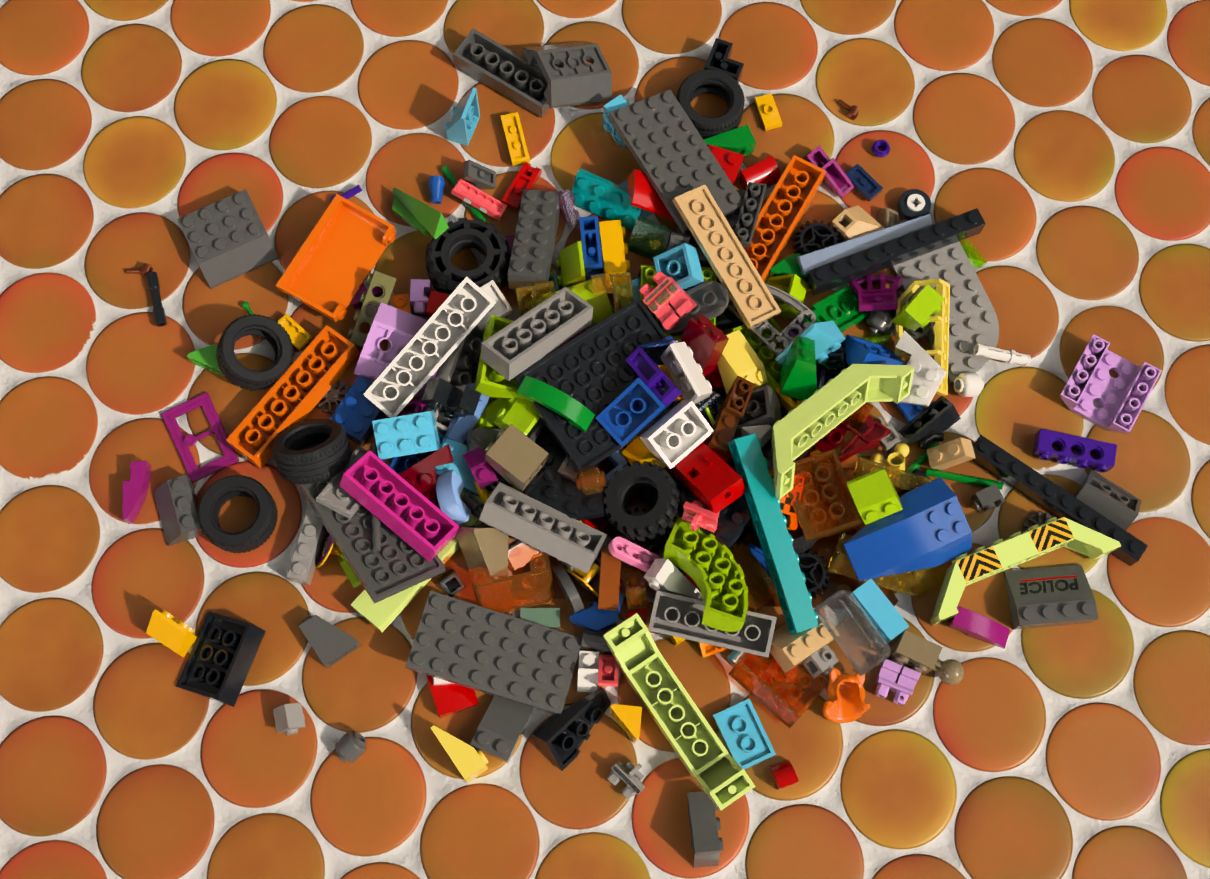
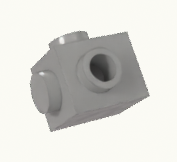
(820, 662)
(289, 718)

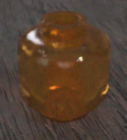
(591, 481)

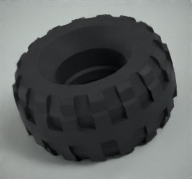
(468, 235)

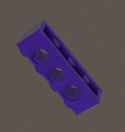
(1103, 451)

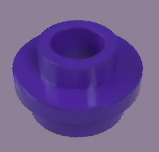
(880, 144)

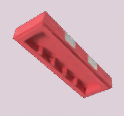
(479, 199)

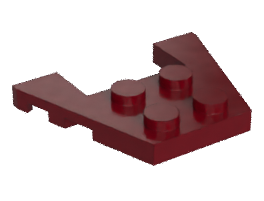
(849, 441)
(424, 476)

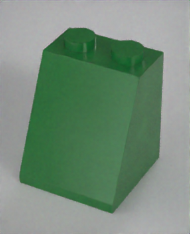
(798, 370)

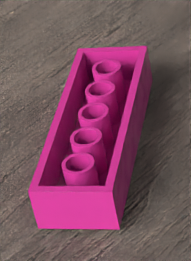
(399, 506)

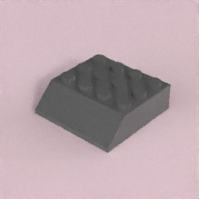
(228, 238)

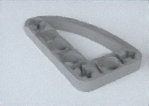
(783, 337)

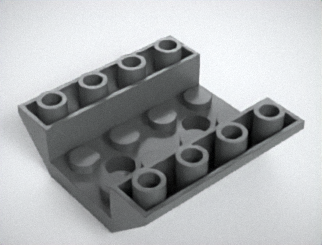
(576, 79)
(744, 220)

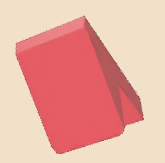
(607, 671)

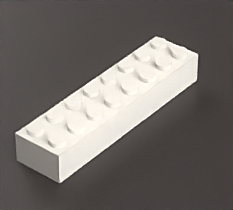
(429, 348)

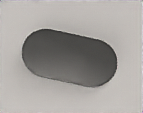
(711, 301)

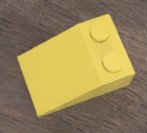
(742, 361)
(465, 757)

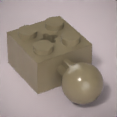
(923, 657)

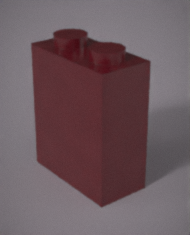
(705, 342)

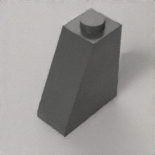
(327, 640)

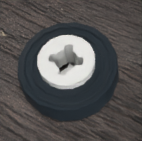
(907, 204)

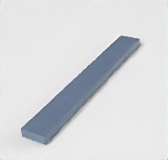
(847, 248)

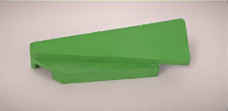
(418, 214)

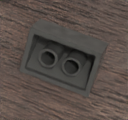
(1109, 499)
(178, 510)

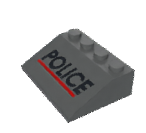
(1049, 597)

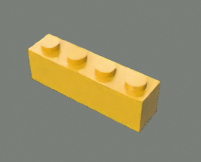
(613, 247)

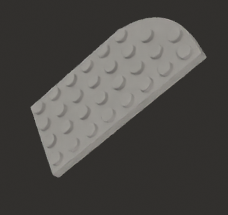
(971, 312)

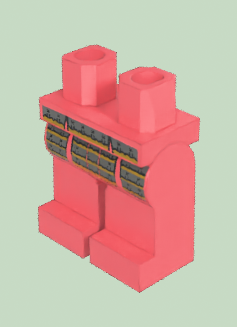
(667, 300)

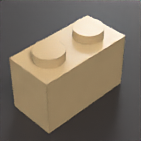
(950, 453)

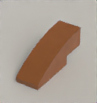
(609, 581)

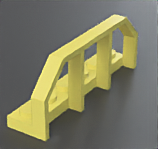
(940, 347)

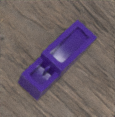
(653, 376)

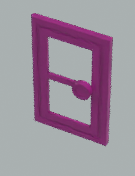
(182, 443)

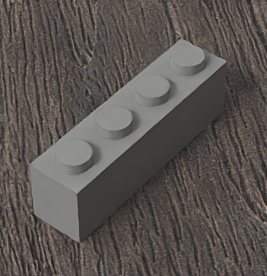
(307, 549)

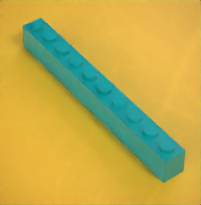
(773, 534)

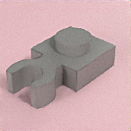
(891, 439)

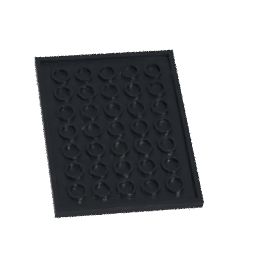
(595, 374)

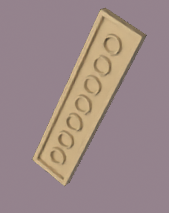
(726, 256)

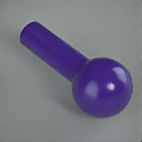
(350, 193)

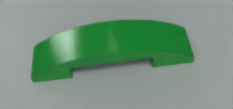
(556, 401)

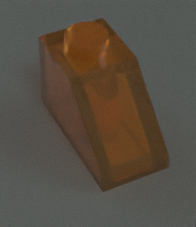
(634, 588)

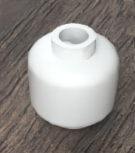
(968, 384)

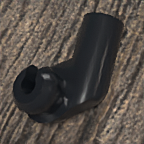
(923, 443)

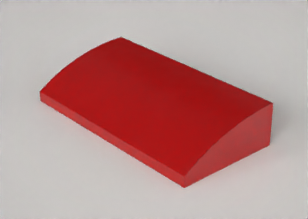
(644, 195)
(452, 697)

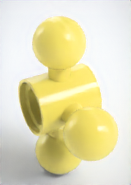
(895, 459)

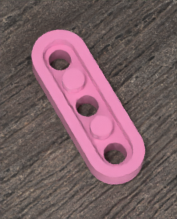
(632, 553)

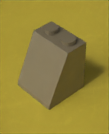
(515, 457)
(484, 548)

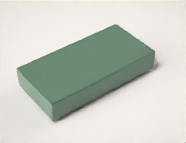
(542, 616)

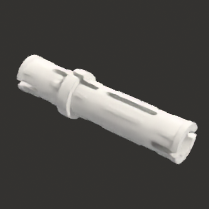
(1009, 356)

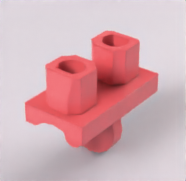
(700, 517)

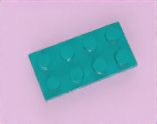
(604, 198)

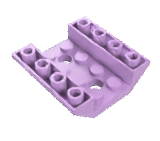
(398, 329)
(1119, 397)

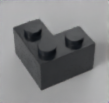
(720, 60)
(451, 399)

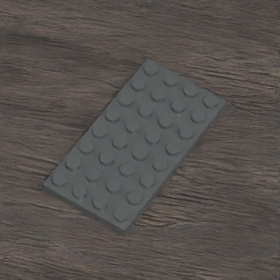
(673, 153)
(380, 572)
(494, 653)

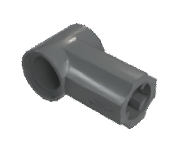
(595, 641)

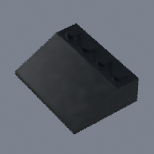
(221, 658)

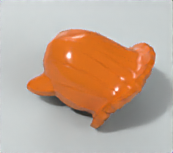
(845, 697)

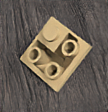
(855, 223)

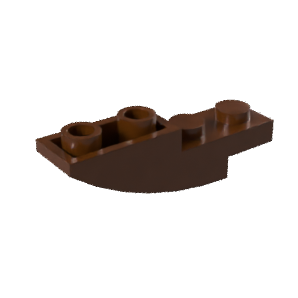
(730, 414)

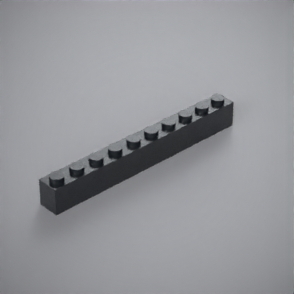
(895, 251)
(1053, 497)

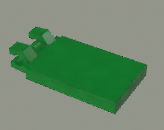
(841, 308)

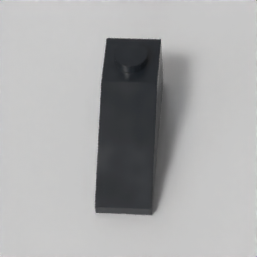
(931, 421)

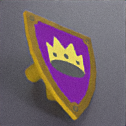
(327, 548)
(586, 577)

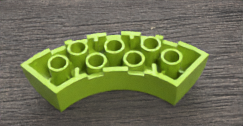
(714, 573)

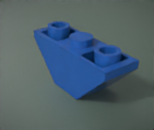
(596, 619)

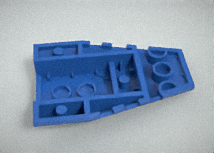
(916, 538)

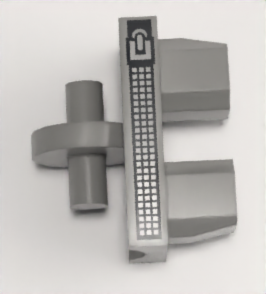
(620, 772)

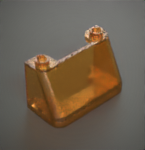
(517, 590)

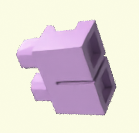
(419, 296)
(897, 680)

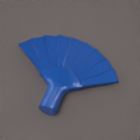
(664, 341)

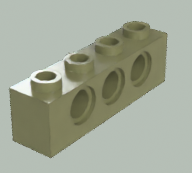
(380, 280)

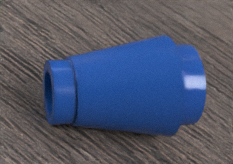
(436, 188)

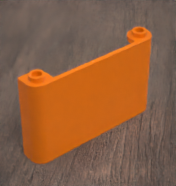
(336, 258)

